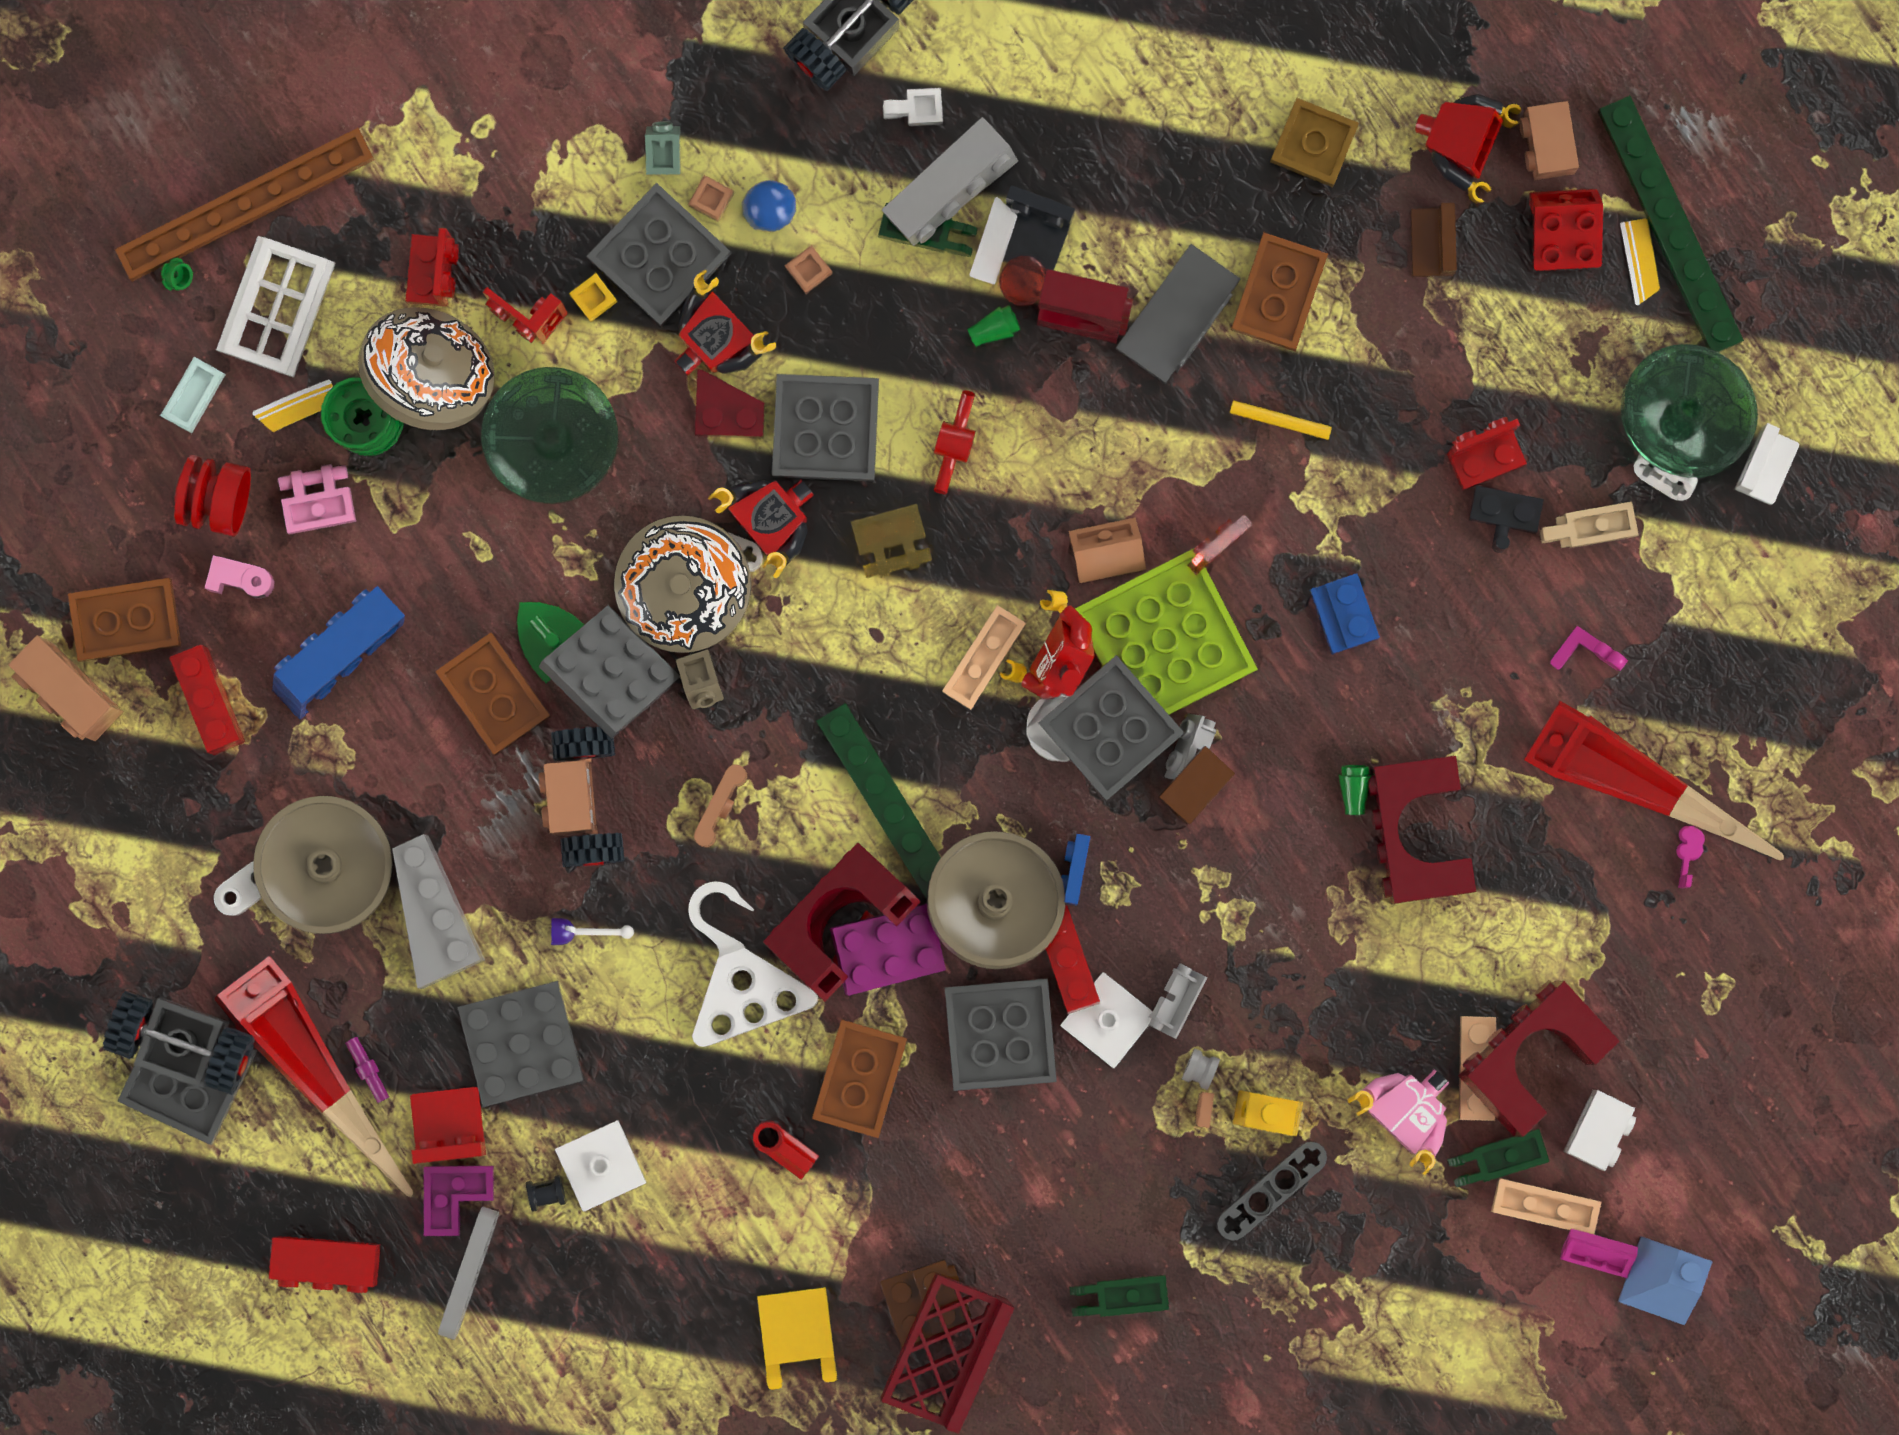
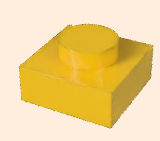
(593, 297)

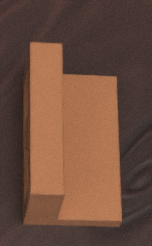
(1107, 550)

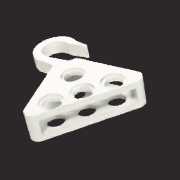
(722, 996)

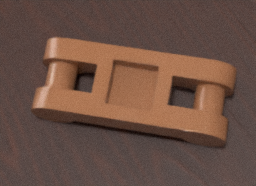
(719, 805)

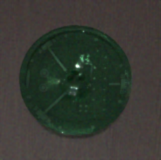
(1689, 411)
(550, 435)

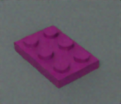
(884, 954)

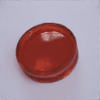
(1022, 280)

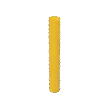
(1280, 419)

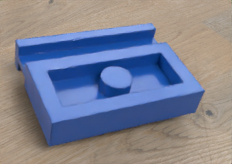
(1344, 613)
(1076, 854)

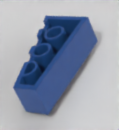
(336, 650)

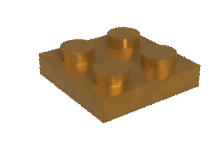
(1314, 142)

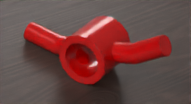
(954, 442)

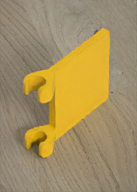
(795, 1330)

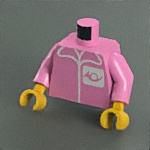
(1408, 1112)

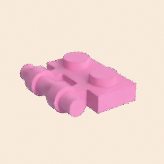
(316, 509)

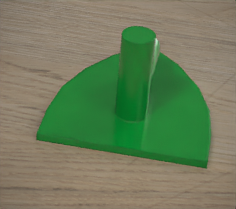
(543, 630)

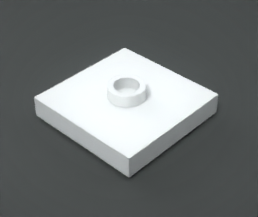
(1112, 1025)
(600, 1166)

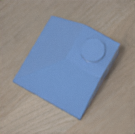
(1665, 1281)

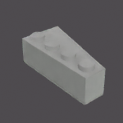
(950, 182)
(433, 917)

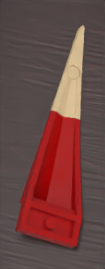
(1595, 757)
(283, 1032)

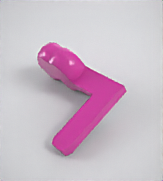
(1599, 648)
(1689, 851)

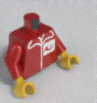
(1063, 655)

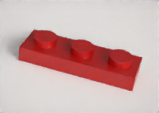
(1071, 968)

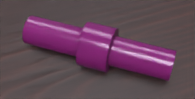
(367, 1070)

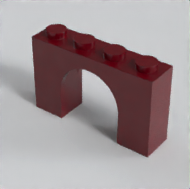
(1084, 306)
(1408, 877)
(853, 879)
(1493, 1071)

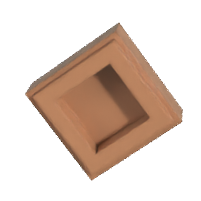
(711, 198)
(808, 269)
(1204, 1109)

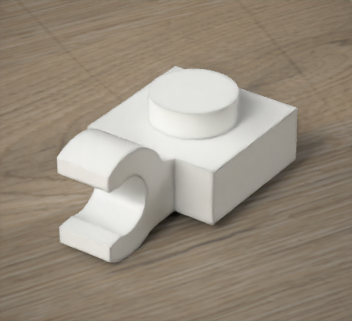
(921, 107)

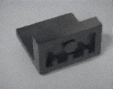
(1039, 227)

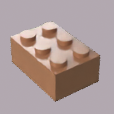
(64, 689)

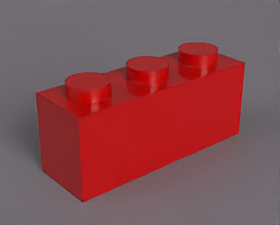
(207, 699)
(324, 1263)

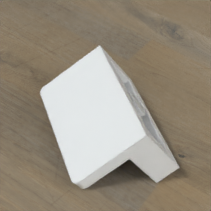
(1767, 465)

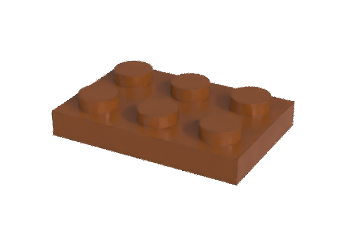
(1279, 292)
(124, 619)
(493, 694)
(859, 1078)

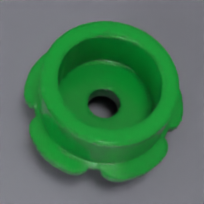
(182, 277)

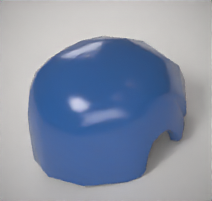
(769, 206)

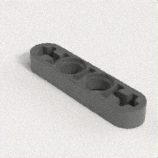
(1274, 1194)

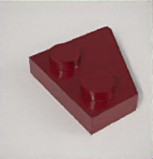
(726, 410)

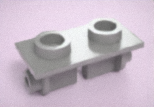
(1197, 733)
(1173, 1010)

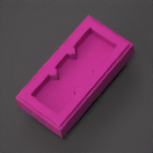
(1599, 1253)

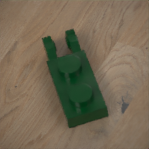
(938, 241)
(1502, 1157)
(1124, 1296)

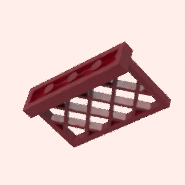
(971, 1369)

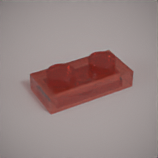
(1227, 535)

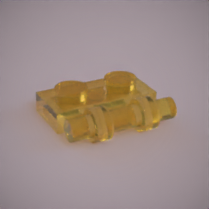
(887, 531)

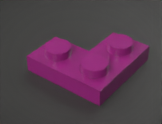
(446, 1188)

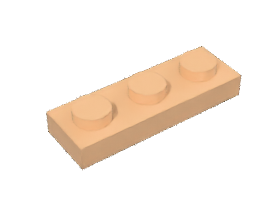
(984, 657)
(1473, 1038)
(1545, 1206)

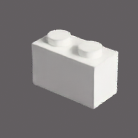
(1600, 1130)

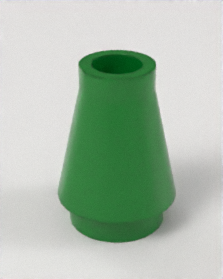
(995, 326)
(1354, 788)

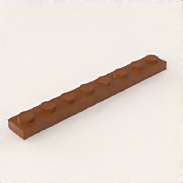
(245, 204)

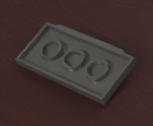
(1179, 314)

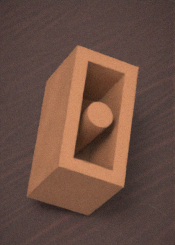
(1549, 140)

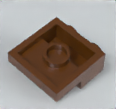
(906, 1293)

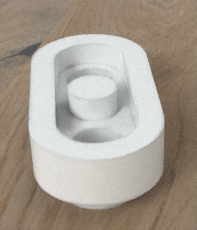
(244, 888)

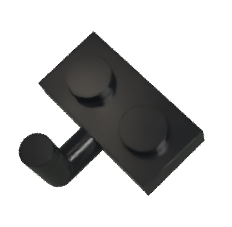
(1505, 512)

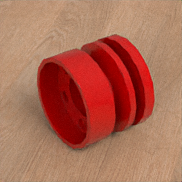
(220, 497)

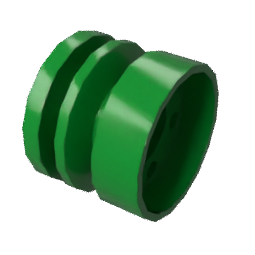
(343, 420)

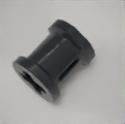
(545, 1193)

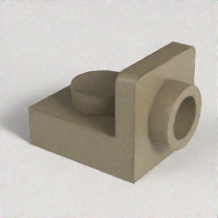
(699, 680)

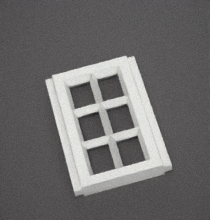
(246, 297)

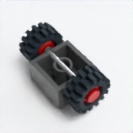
(843, 37)
(179, 1042)

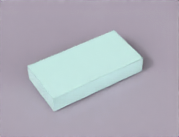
(192, 395)

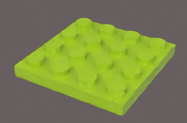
(1170, 633)

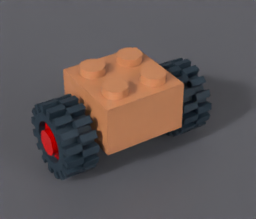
(571, 798)

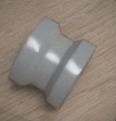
(1200, 1069)

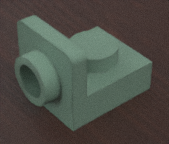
(662, 148)

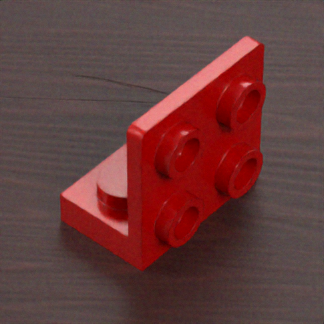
(1567, 229)
(430, 269)
(546, 316)
(1487, 454)
(447, 1125)

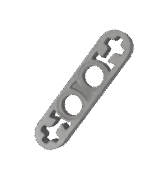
(468, 1273)

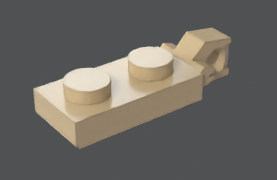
(1592, 526)

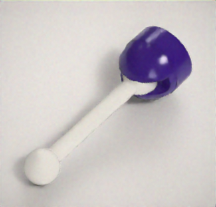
(564, 931)

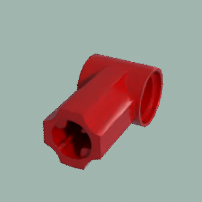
(787, 1151)

